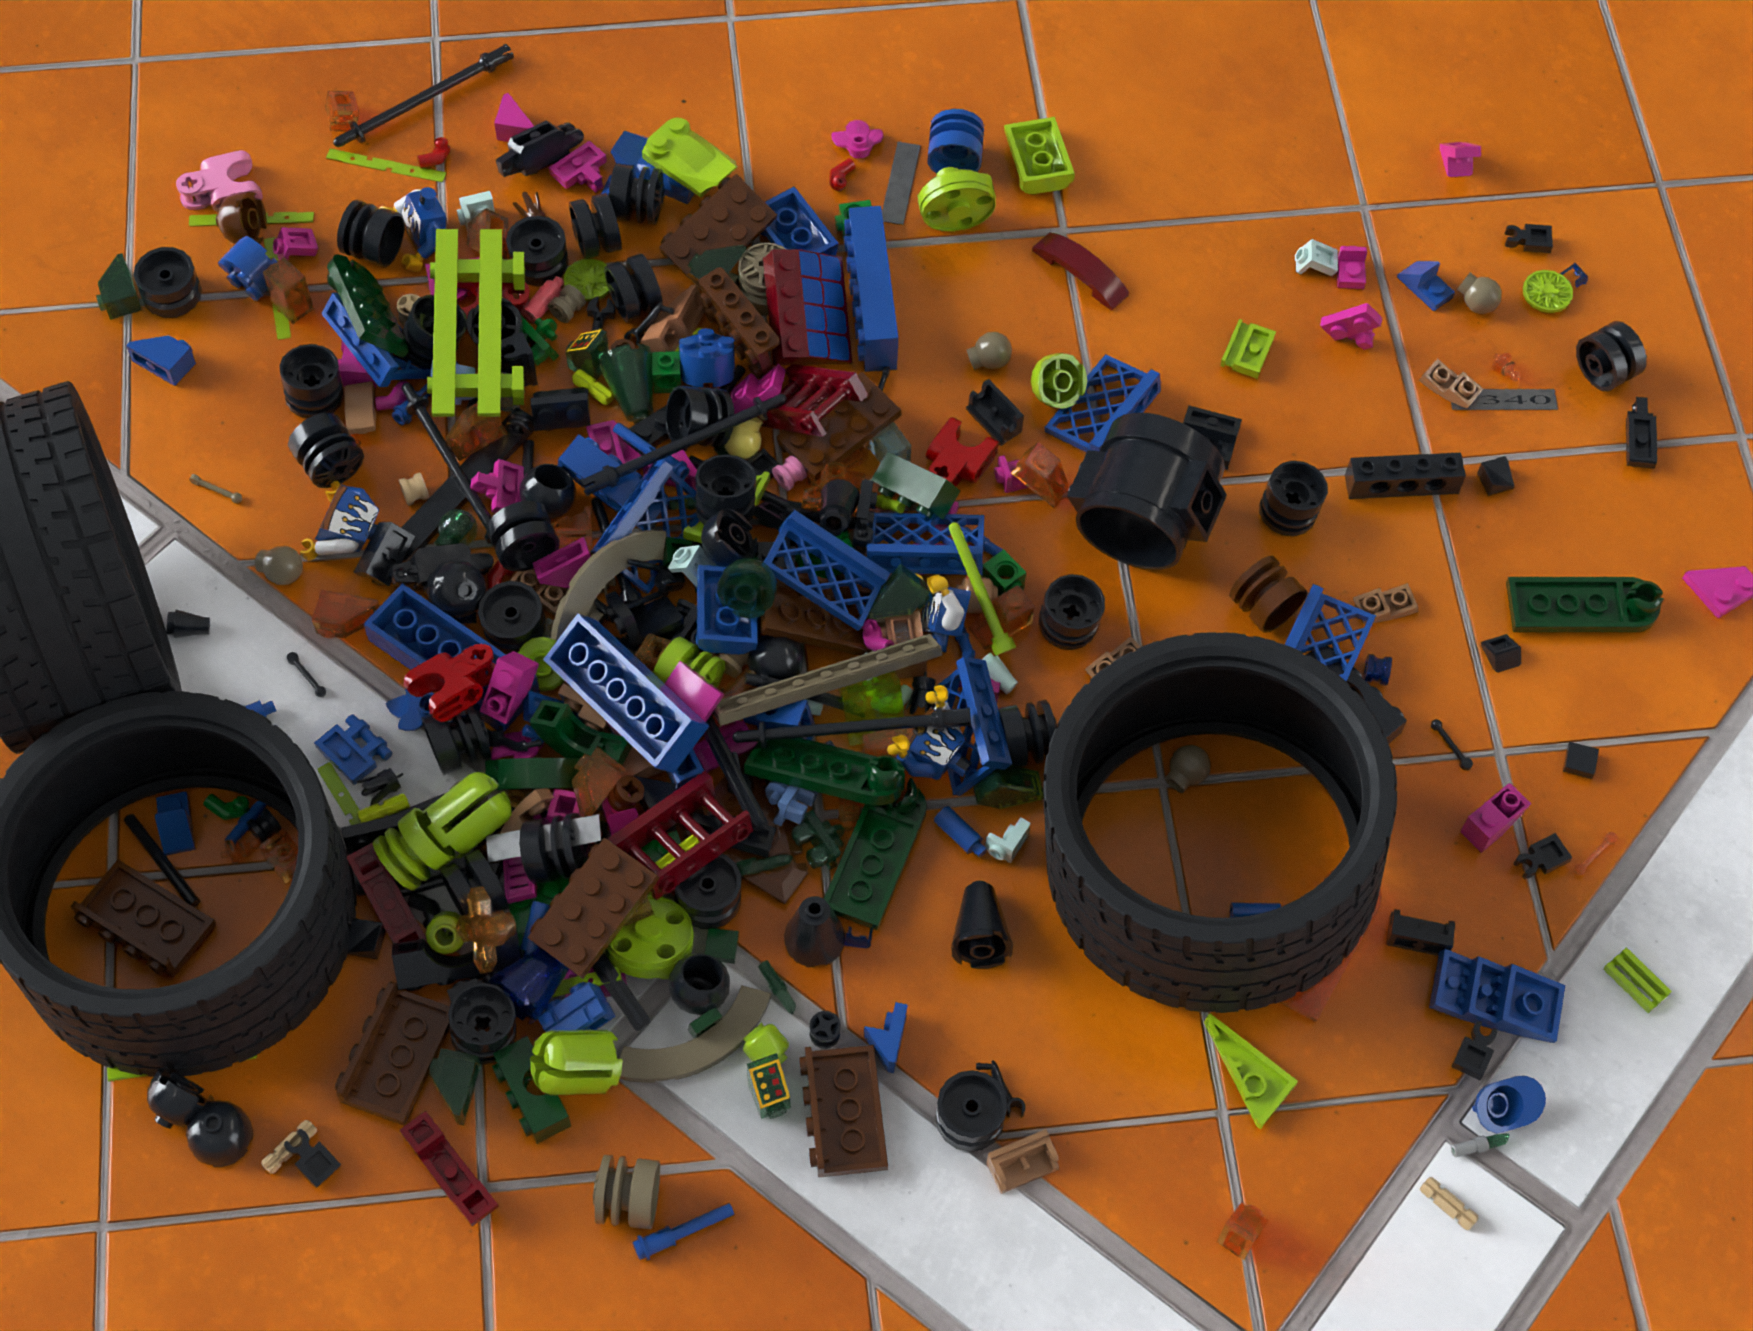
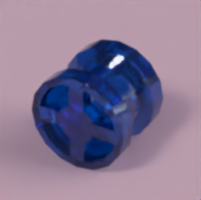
(1377, 669)

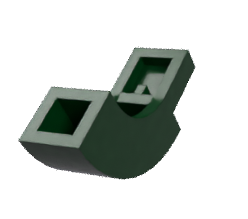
(572, 738)
(532, 773)

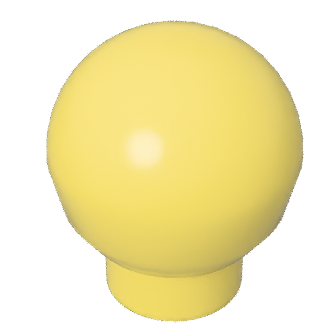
(745, 439)

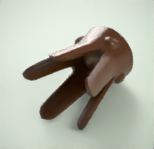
(534, 209)

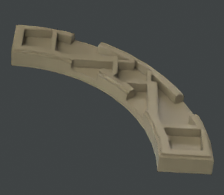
(601, 569)
(702, 1051)

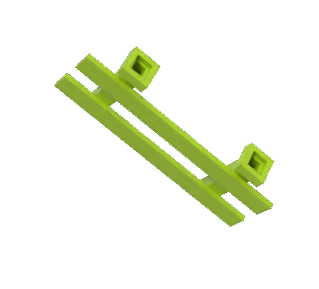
(490, 272)

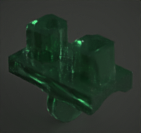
(823, 837)

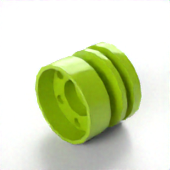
(683, 650)
(412, 850)

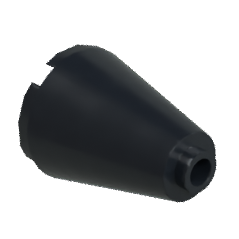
(981, 929)
(814, 933)

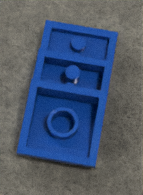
(1497, 996)

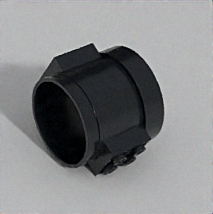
(1148, 491)

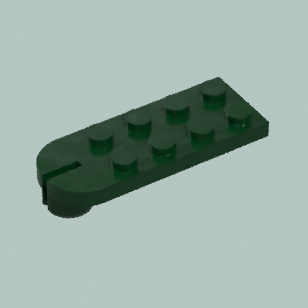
(366, 305)
(1582, 604)
(828, 770)
(876, 858)

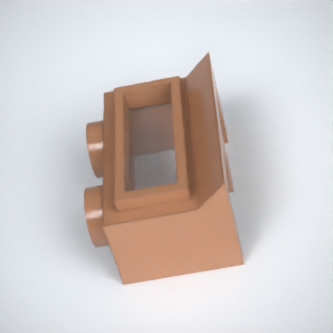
(903, 629)

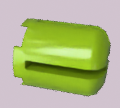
(461, 800)
(575, 1062)

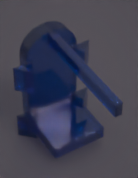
(1578, 272)
(861, 942)

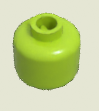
(440, 940)
(764, 1042)

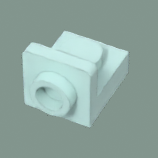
(474, 205)
(1317, 256)
(687, 561)
(1010, 844)

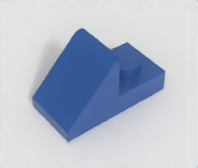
(1424, 283)
(175, 823)
(888, 1041)

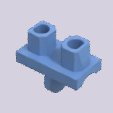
(787, 799)

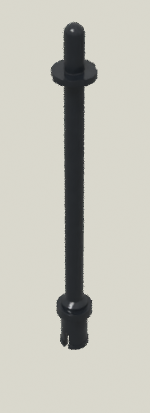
(487, 62)
(418, 407)
(610, 475)
(937, 719)

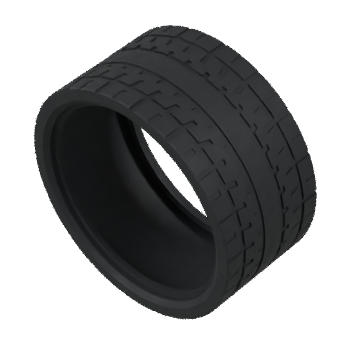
(71, 574)
(1237, 690)
(128, 753)

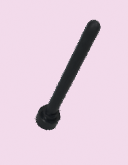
(628, 593)

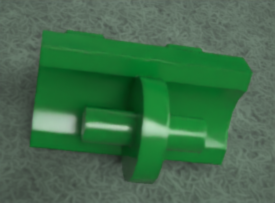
(544, 330)

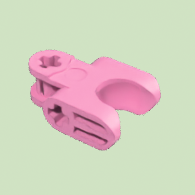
(216, 181)

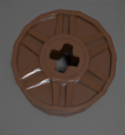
(1268, 594)

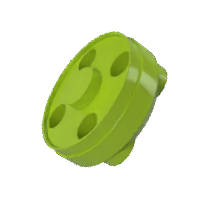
(957, 199)
(654, 943)

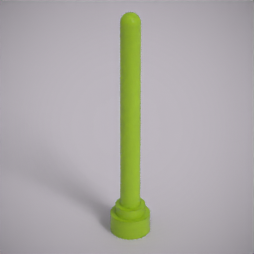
(1001, 640)

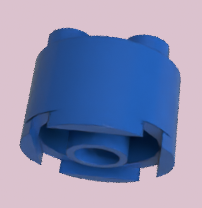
(245, 266)
(707, 359)

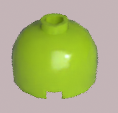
(1059, 380)

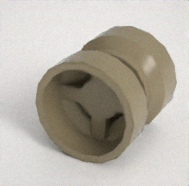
(566, 304)

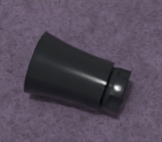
(838, 504)

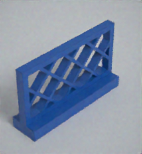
(377, 362)
(1137, 401)
(637, 506)
(833, 555)
(926, 556)
(1306, 623)
(985, 722)

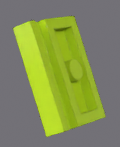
(1248, 348)

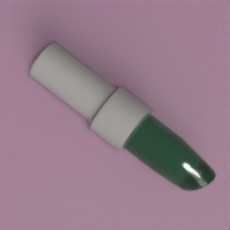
(1479, 1144)

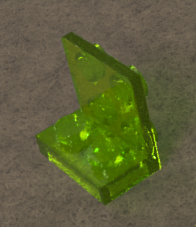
(872, 699)

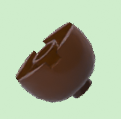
(241, 217)

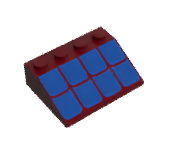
(807, 307)

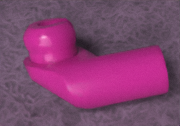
(395, 398)
(873, 636)

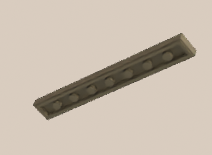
(826, 679)

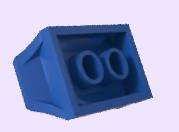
(629, 151)
(798, 225)
(716, 625)

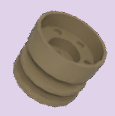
(752, 275)
(627, 1191)

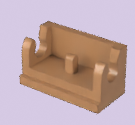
(1023, 1161)

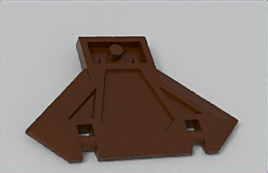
(776, 882)

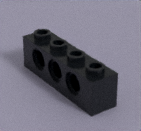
(1404, 475)

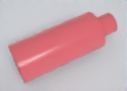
(539, 302)

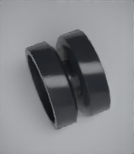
(595, 226)
(543, 248)
(167, 282)
(632, 287)
(1611, 356)
(522, 535)
(511, 615)
(479, 875)
(711, 893)
(987, 1106)

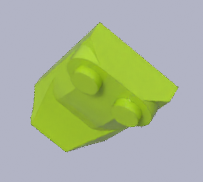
(1039, 155)
(687, 157)

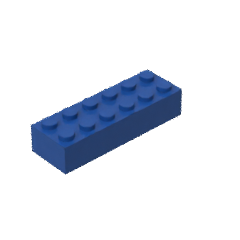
(871, 288)
(417, 630)
(626, 693)

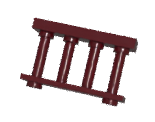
(820, 384)
(675, 810)

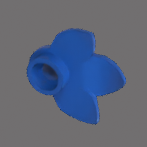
(409, 710)

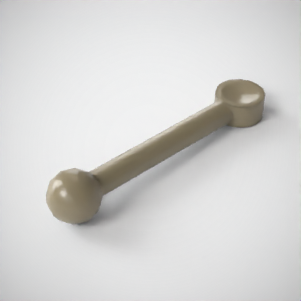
(196, 480)

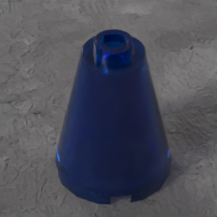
(531, 982)

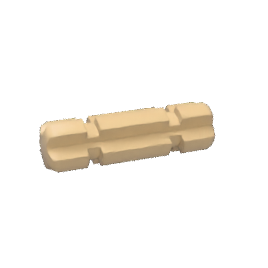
(273, 1161)
(1449, 1203)

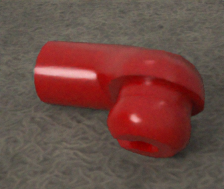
(438, 154)
(838, 174)
(496, 574)

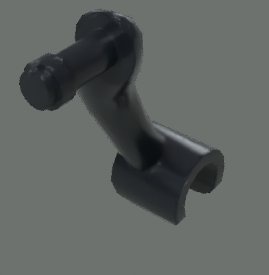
(648, 321)
(497, 739)
(996, 1074)

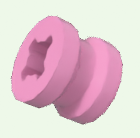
(789, 473)

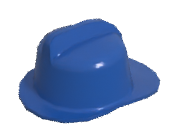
(1509, 1103)

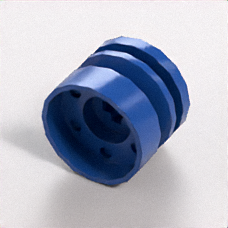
(955, 140)

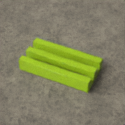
(1640, 976)

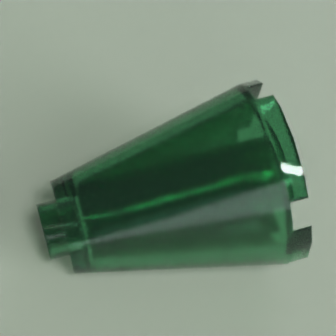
(630, 379)

